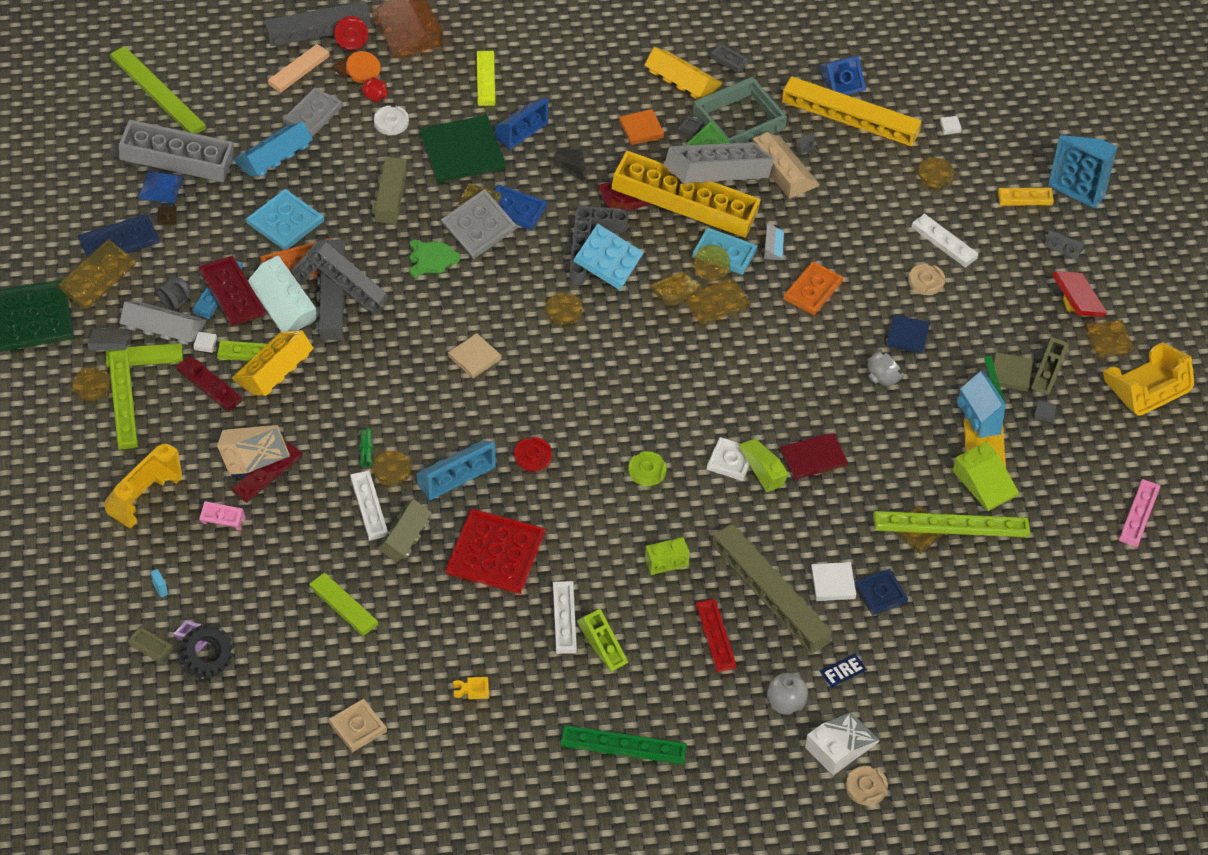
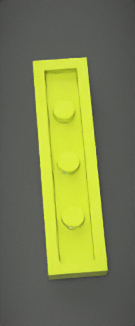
(486, 78)

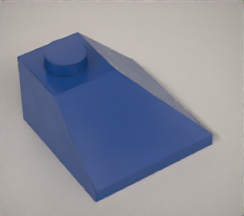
(844, 75)
(161, 186)

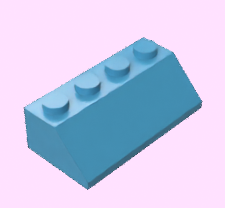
(274, 148)
(457, 469)

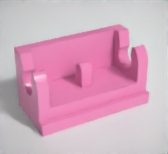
(222, 515)

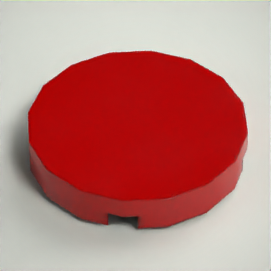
(351, 33)
(533, 454)

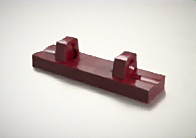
(209, 383)

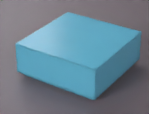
(159, 583)

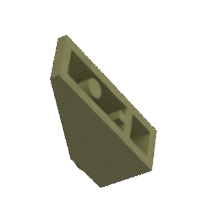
(1050, 366)

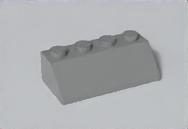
(161, 321)

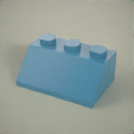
(982, 405)

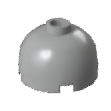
(883, 369)
(787, 693)

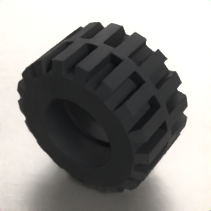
(217, 640)

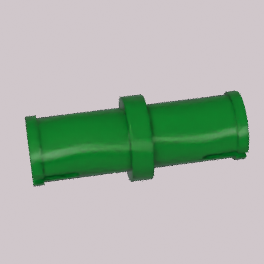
(366, 448)

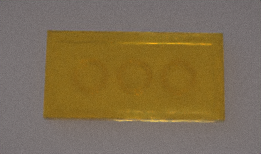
(97, 274)

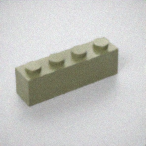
(390, 190)

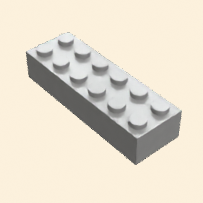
(176, 150)
(718, 162)

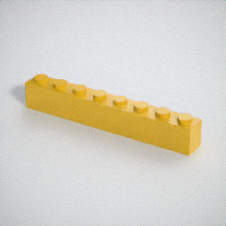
(851, 111)

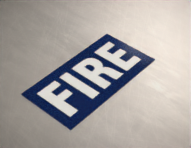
(843, 670)

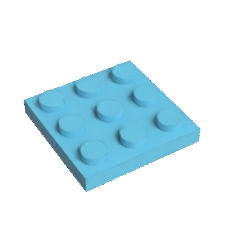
(285, 219)
(608, 256)

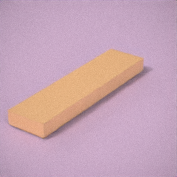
(298, 68)

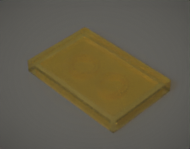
(717, 301)

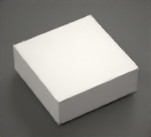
(950, 125)
(205, 342)

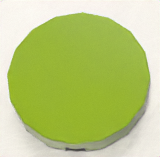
(647, 468)

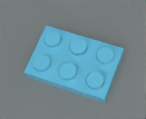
(739, 251)

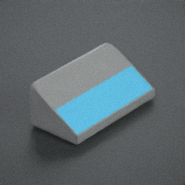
(774, 243)

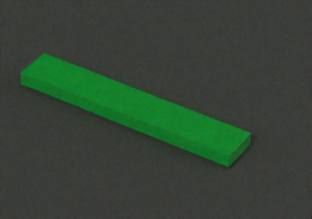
(623, 744)

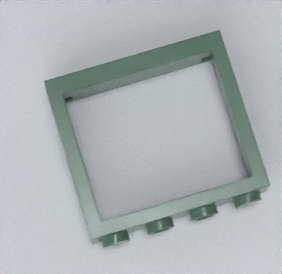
(735, 93)

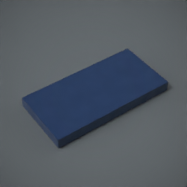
(127, 235)

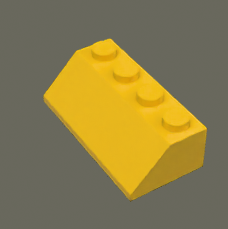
(682, 73)
(268, 370)

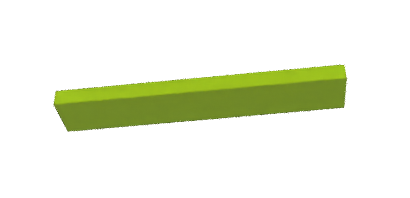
(123, 399)

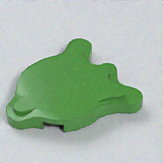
(431, 257)

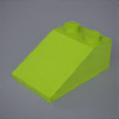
(985, 476)

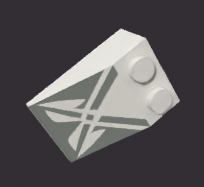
(840, 742)

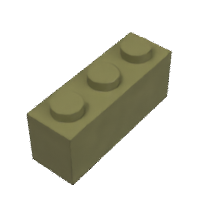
(405, 531)

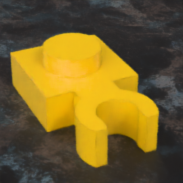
(475, 688)

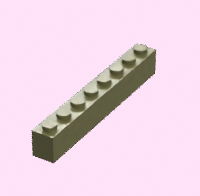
(772, 588)

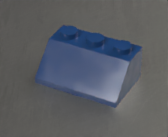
(523, 123)

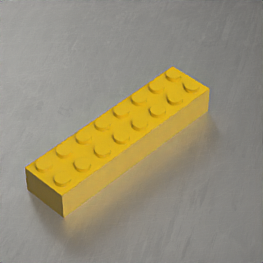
(700, 201)

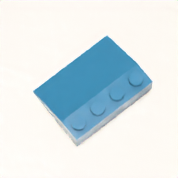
(1082, 168)

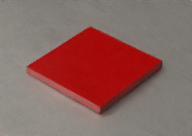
(495, 551)

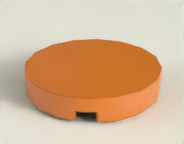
(362, 66)

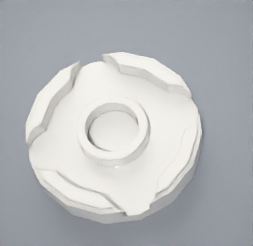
(391, 120)

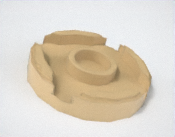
(926, 279)
(866, 785)

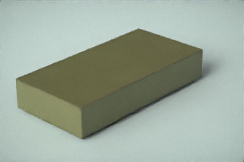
(150, 644)

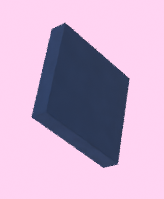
(908, 334)
(881, 592)

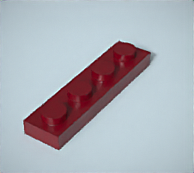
(262, 477)

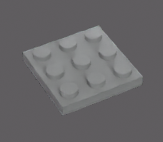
(479, 224)

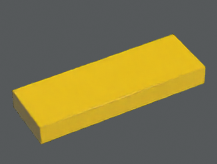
(1025, 196)

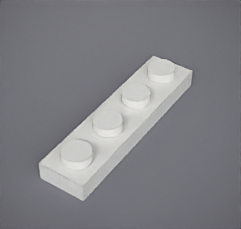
(944, 240)
(369, 505)
(564, 617)

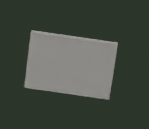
(314, 110)

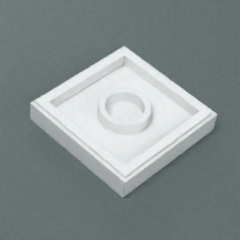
(728, 460)
(833, 581)

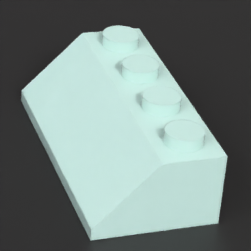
(282, 296)

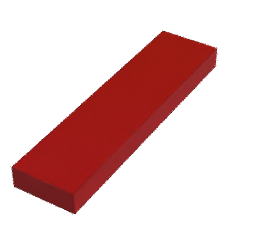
(716, 635)

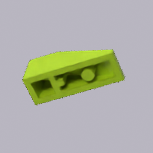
(764, 464)
(602, 640)

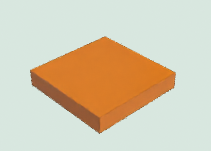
(641, 127)

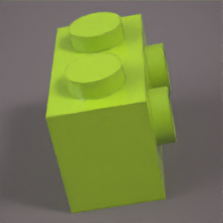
(667, 556)

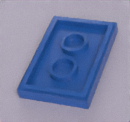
(520, 207)

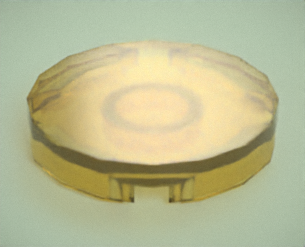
(936, 172)
(712, 263)
(564, 308)
(91, 384)
(392, 468)

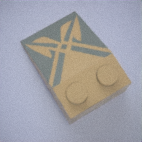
(251, 448)

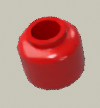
(375, 89)

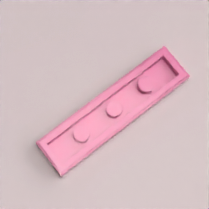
(1139, 513)

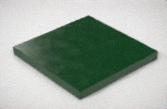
(462, 148)
(34, 316)

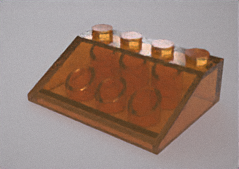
(408, 26)

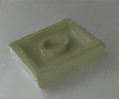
(1013, 371)

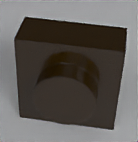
(167, 215)

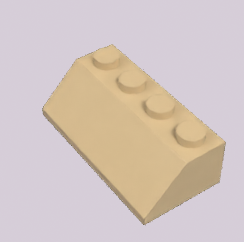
(786, 169)

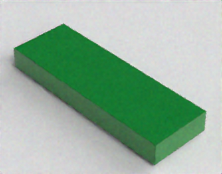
(993, 375)

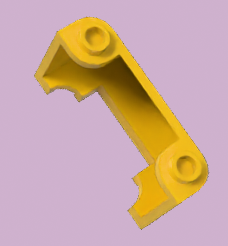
(1155, 383)
(158, 466)

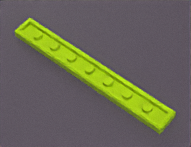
(157, 91)
(951, 524)

